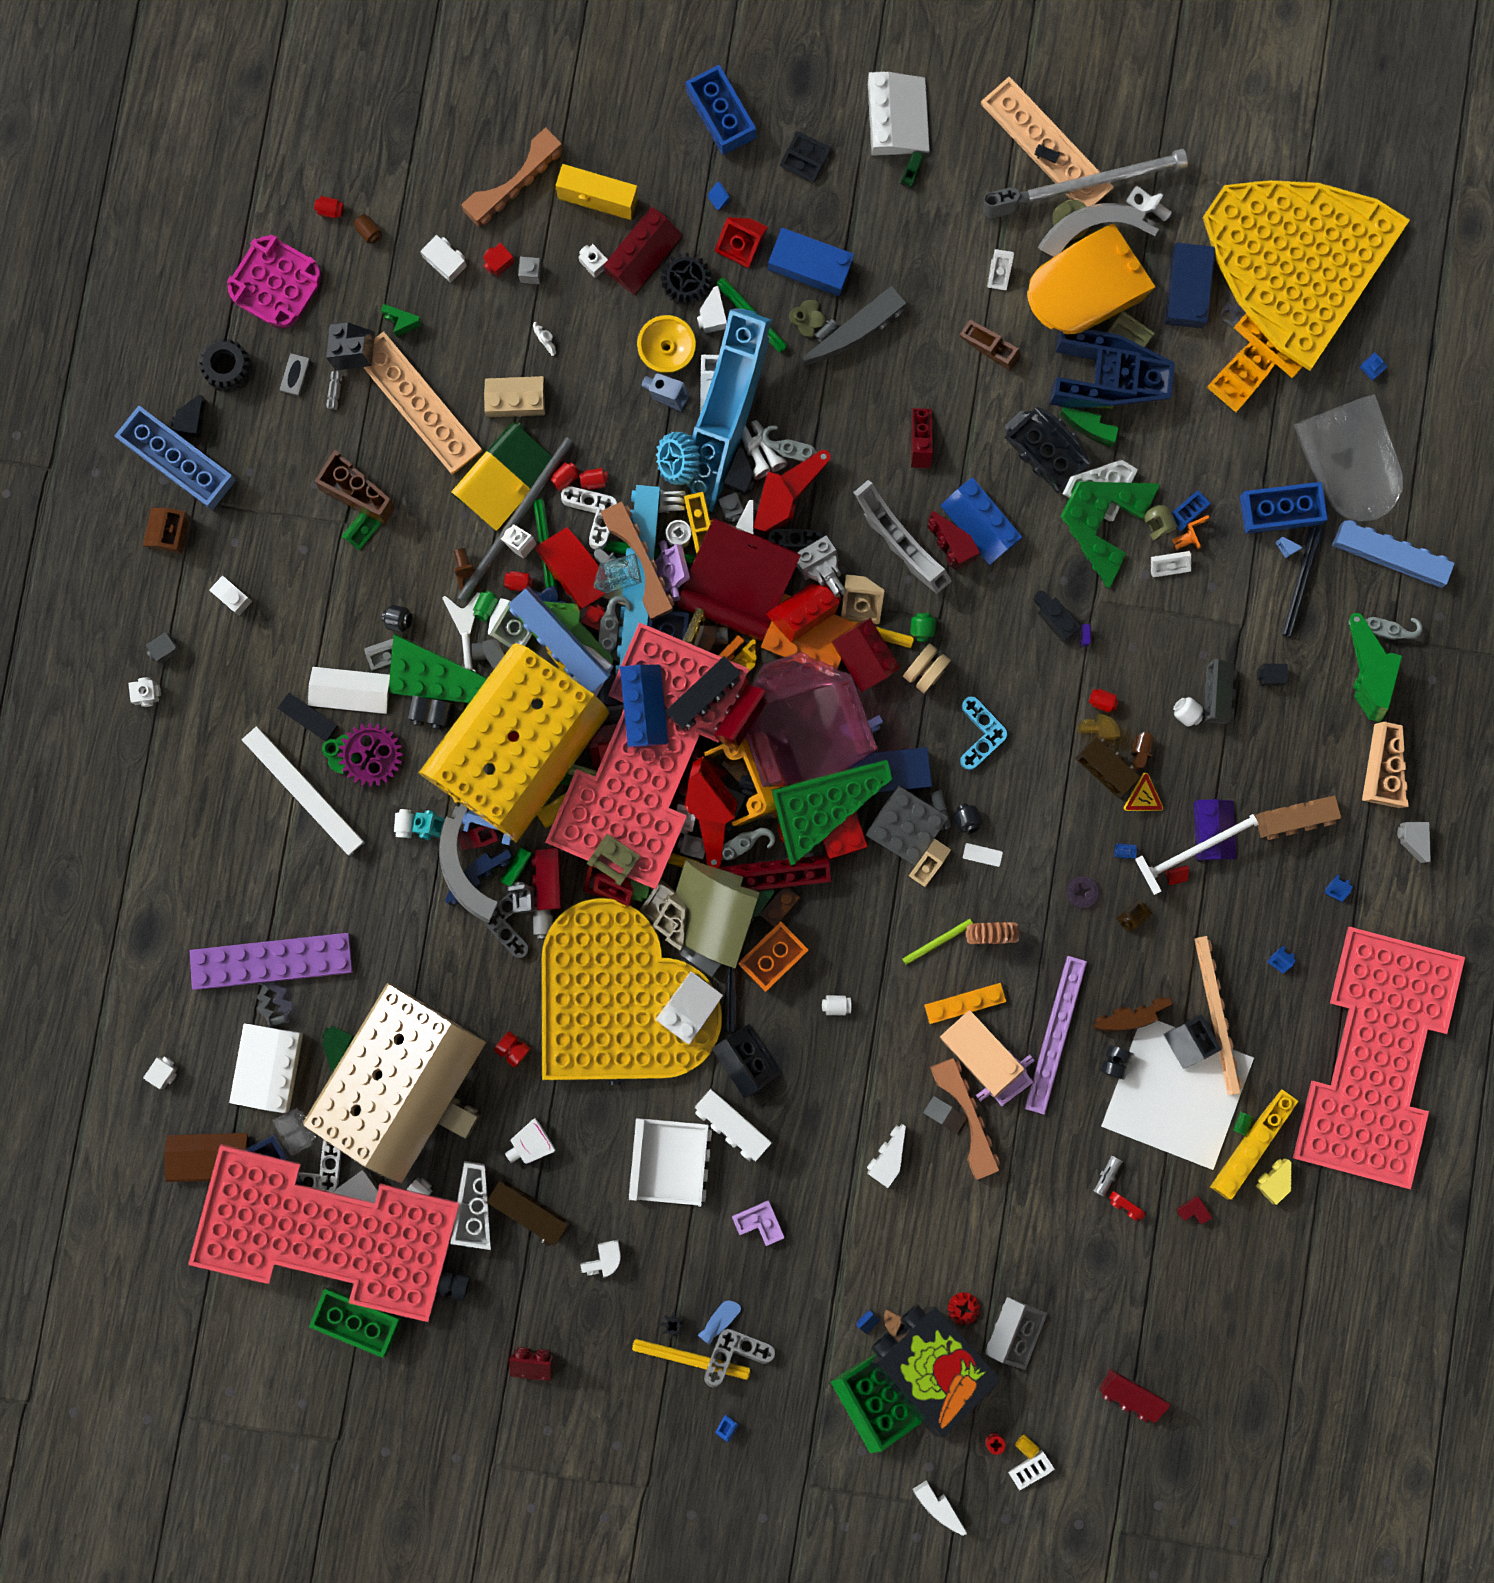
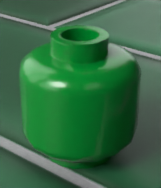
(923, 626)

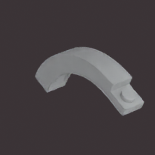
(1091, 215)
(459, 885)

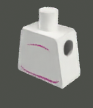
(530, 1143)

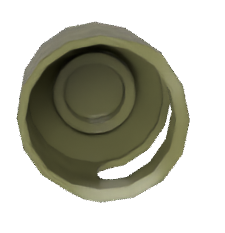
(1164, 518)

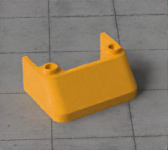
(759, 804)

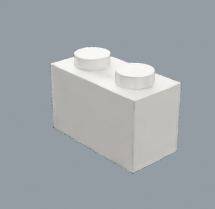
(444, 258)

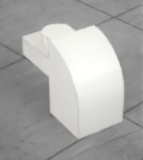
(609, 1259)

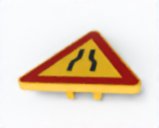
(1144, 796)

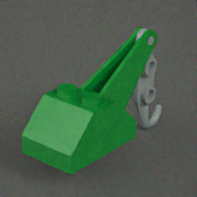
(1377, 669)

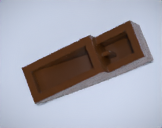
(990, 344)

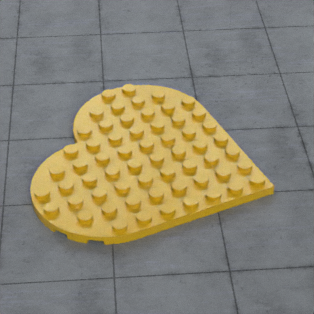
(603, 997)

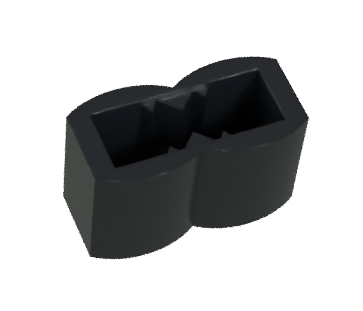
(430, 712)

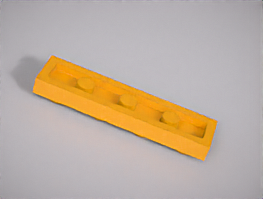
(964, 1002)

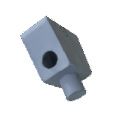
(667, 391)

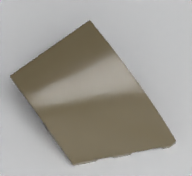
(666, 913)

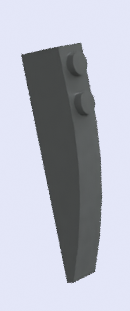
(860, 326)

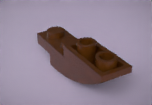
(1125, 1019)

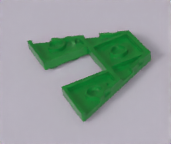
(1086, 511)

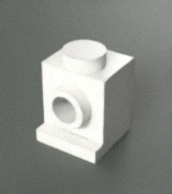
(594, 266)

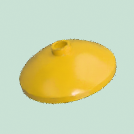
(661, 332)

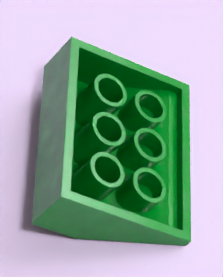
(873, 1406)

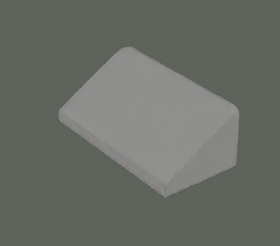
(379, 654)

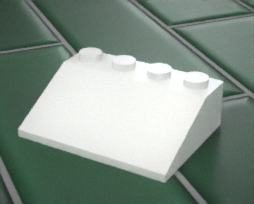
(897, 113)
(266, 1068)

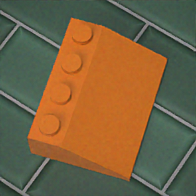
(814, 643)

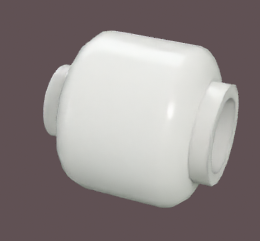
(1188, 711)

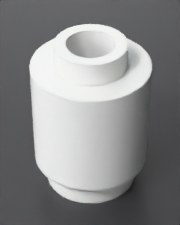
(404, 823)
(836, 1005)

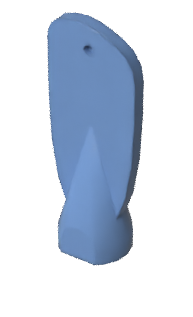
(720, 1320)

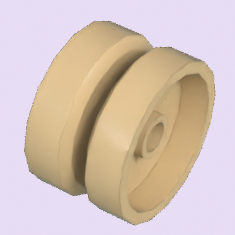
(926, 668)

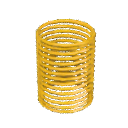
(1027, 1447)

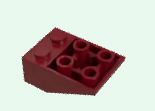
(954, 541)
(531, 1364)

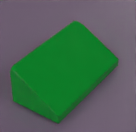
(361, 530)
(516, 867)

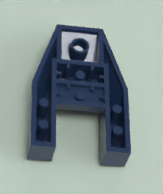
(1122, 372)

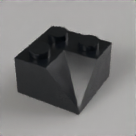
(349, 346)

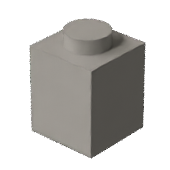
(529, 270)

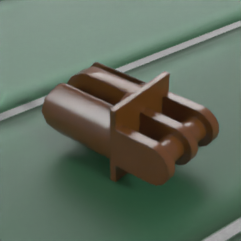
(1142, 749)

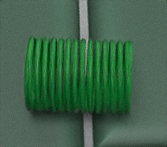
(1238, 1123)

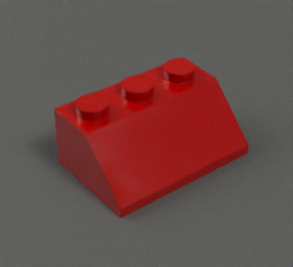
(804, 611)

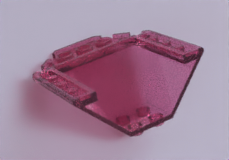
(809, 724)

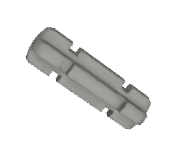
(334, 390)

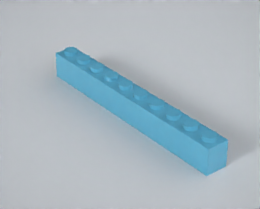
(645, 516)

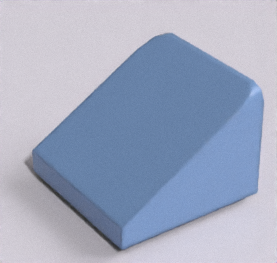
(1287, 547)

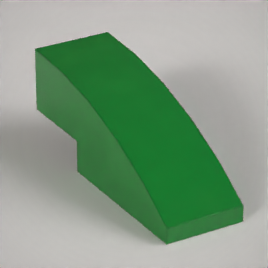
(1090, 425)

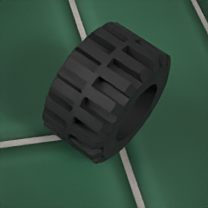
(218, 351)

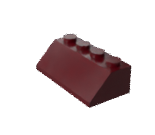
(642, 251)

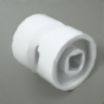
(678, 533)

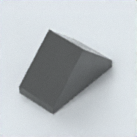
(945, 1114)

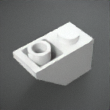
(519, 541)

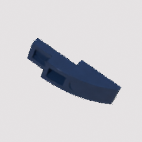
(481, 867)

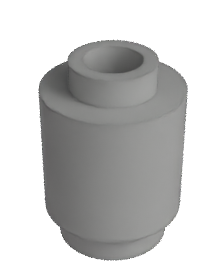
(541, 923)

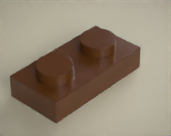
(779, 906)

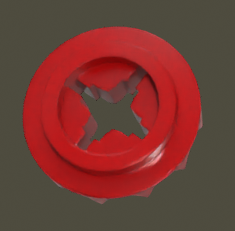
(960, 1299)

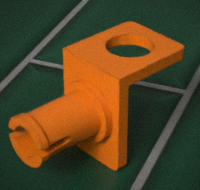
(1190, 537)

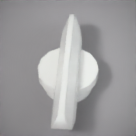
(545, 337)

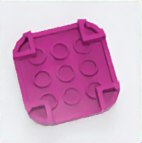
(274, 282)

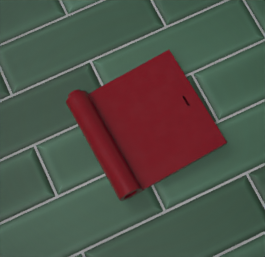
(736, 580)

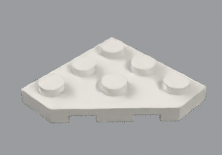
(1113, 472)

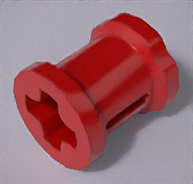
(999, 1447)

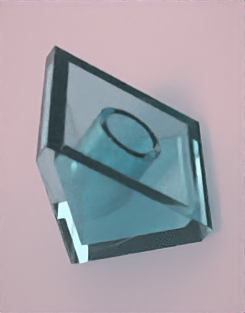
(618, 574)

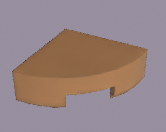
(892, 1322)

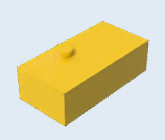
(597, 192)

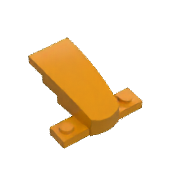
(1249, 366)

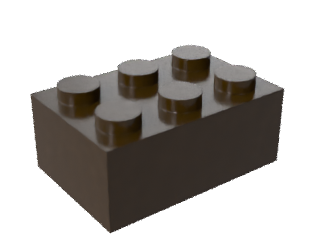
(1108, 767)

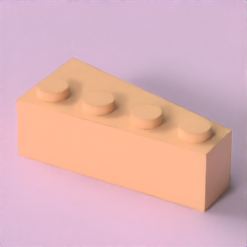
(1386, 767)

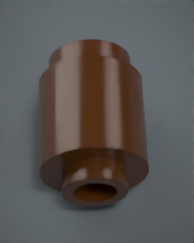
(367, 229)

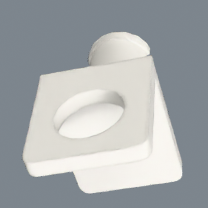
(1149, 203)

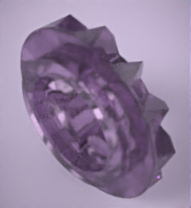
(1085, 883)

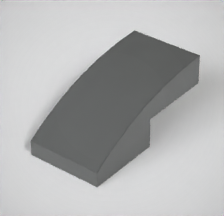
(704, 963)

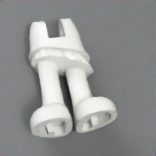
(752, 446)

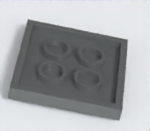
(906, 825)

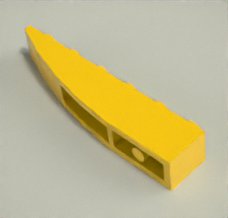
(698, 517)
(1253, 1145)

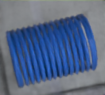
(1130, 847)

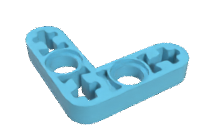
(988, 730)

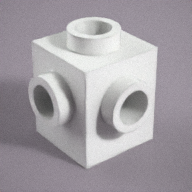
(138, 689)

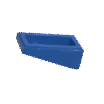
(1181, 518)

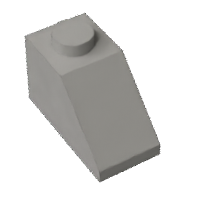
(1416, 839)

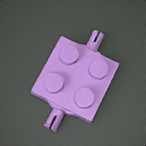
(672, 568)
(1015, 1088)

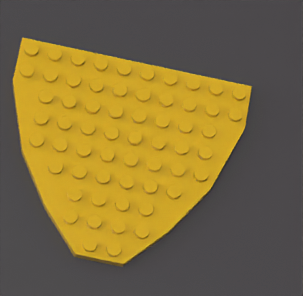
(1299, 256)

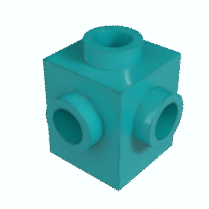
(428, 825)

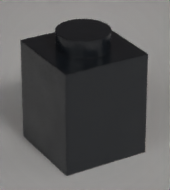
(1273, 674)

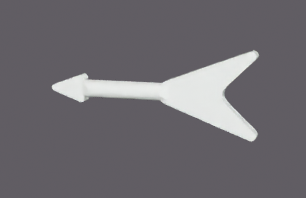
(464, 621)

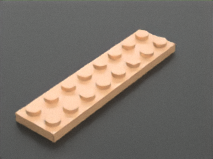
(1031, 127)
(420, 405)

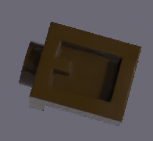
(1134, 916)

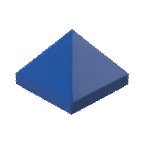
(727, 1428)

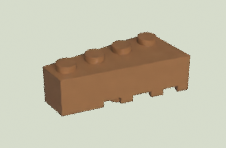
(1298, 816)

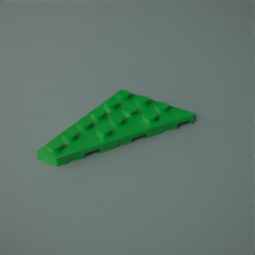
(819, 805)

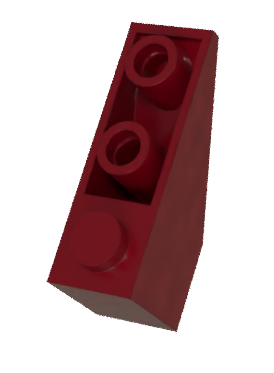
(921, 438)

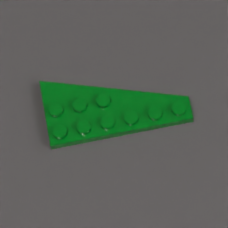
(430, 675)

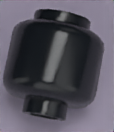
(397, 618)
(968, 818)

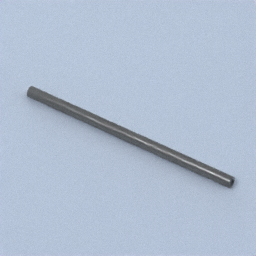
(515, 519)

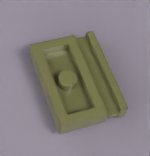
(1131, 329)

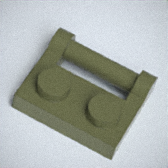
(616, 853)

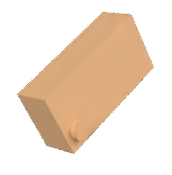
(982, 1054)

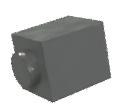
(162, 648)

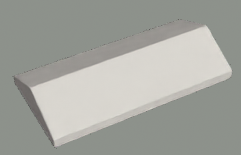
(348, 690)

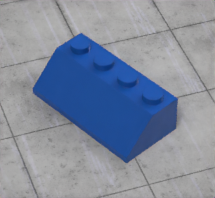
(979, 517)
(644, 705)

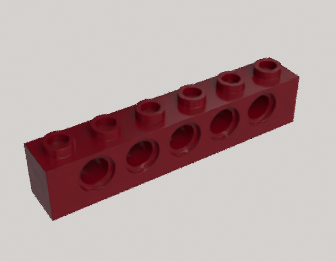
(782, 874)

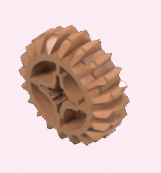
(993, 933)

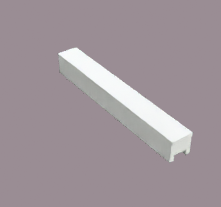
(303, 791)

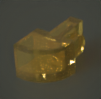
(1104, 726)

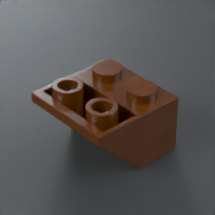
(166, 530)

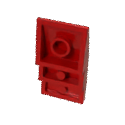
(571, 566)

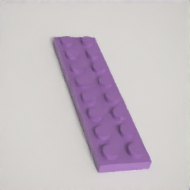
(270, 961)

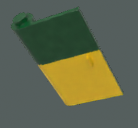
(502, 476)

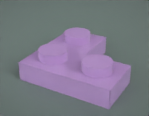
(759, 1217)

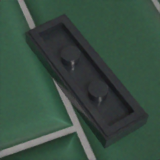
(307, 717)

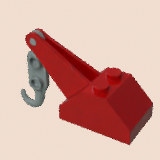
(782, 491)
(714, 807)

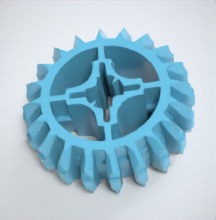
(678, 458)

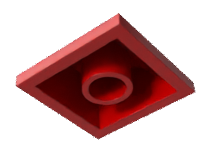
(741, 239)

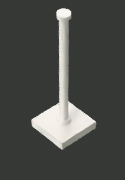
(1151, 873)

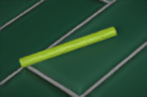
(936, 942)

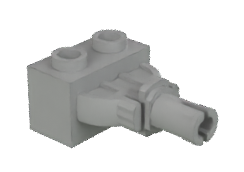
(820, 562)

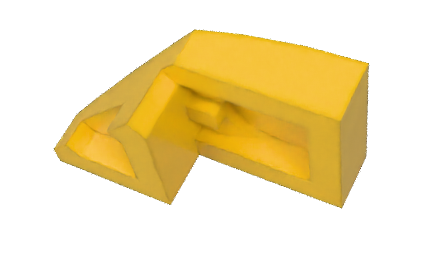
(747, 656)

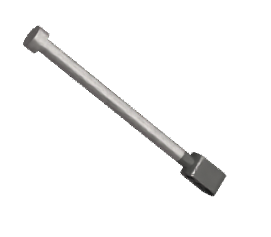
(1008, 200)

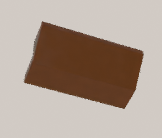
(194, 1155)

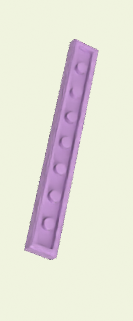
(1055, 1035)

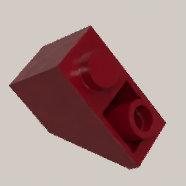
(477, 836)

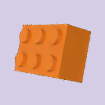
(773, 956)

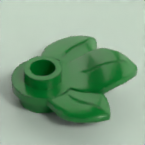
(333, 759)

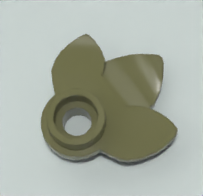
(810, 318)

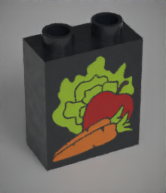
(933, 1369)

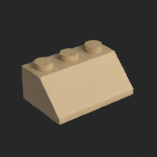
(514, 396)

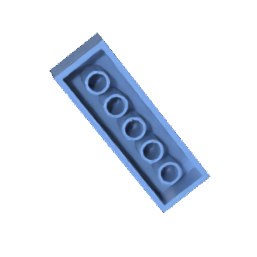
(175, 458)

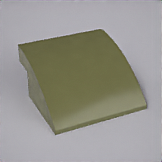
(715, 912)

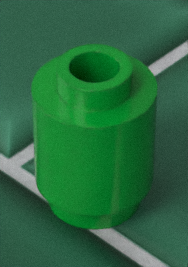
(485, 606)

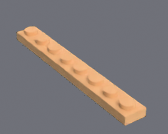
(1216, 1008)

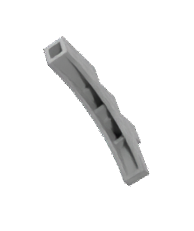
(899, 540)

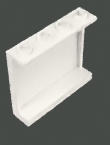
(669, 1161)

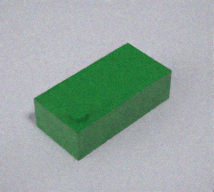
(355, 1324)

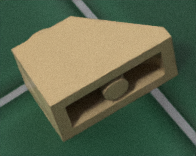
(929, 862)

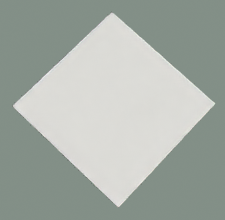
(1174, 1106)

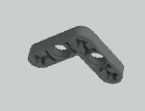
(503, 924)

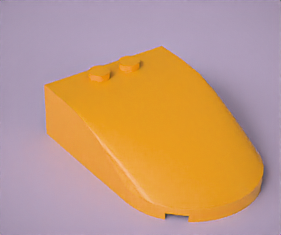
(1088, 283)

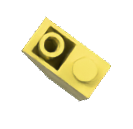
(1277, 1182)

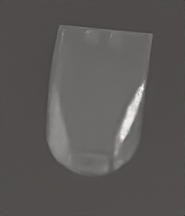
(1353, 458)

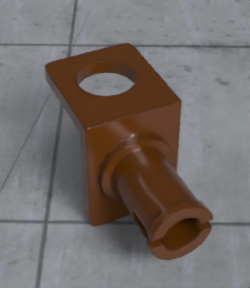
(464, 569)

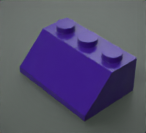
(1211, 819)

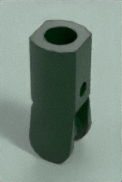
(912, 168)

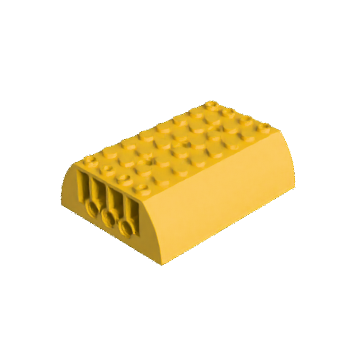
(526, 768)

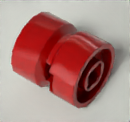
(512, 1049)

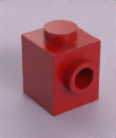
(497, 260)
(592, 618)

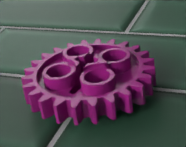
(354, 746)

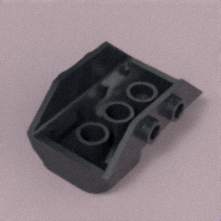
(1047, 446)

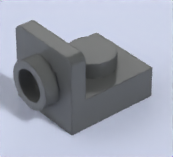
(731, 507)

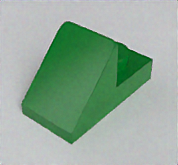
(405, 320)

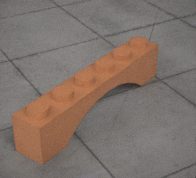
(484, 204)
(619, 524)
(980, 1156)

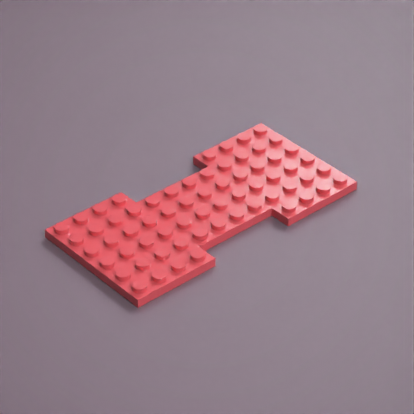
(638, 784)
(1365, 1114)
(264, 1219)

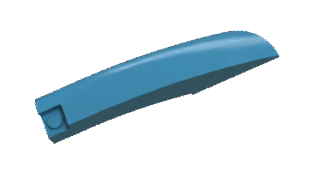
(729, 400)

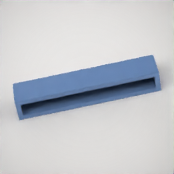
(1393, 554)
(558, 639)

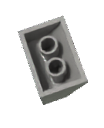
(1016, 1333)

